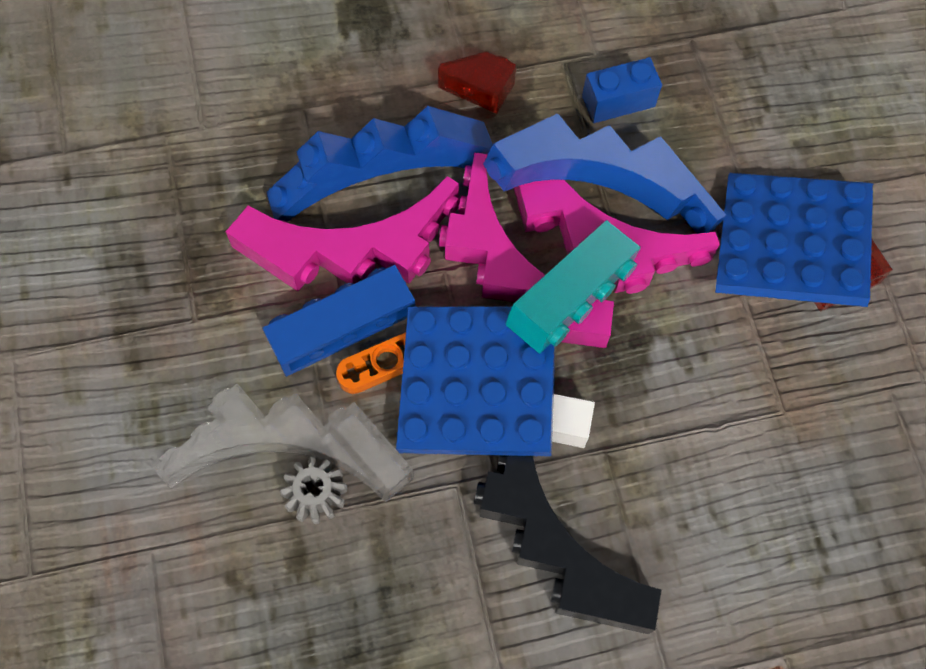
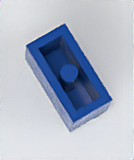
(621, 90)

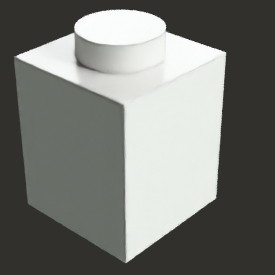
(571, 420)

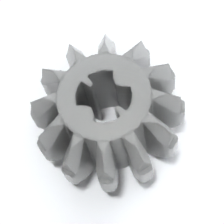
(323, 479)

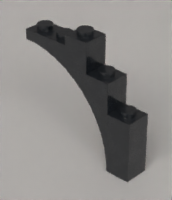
(587, 586)

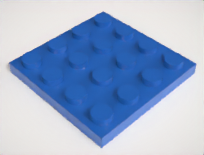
(797, 239)
(473, 386)

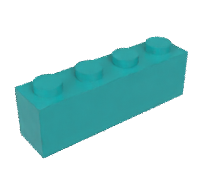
(572, 287)

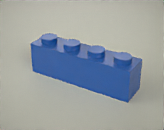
(339, 319)

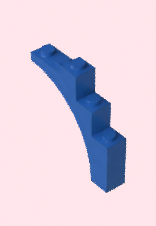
(379, 148)

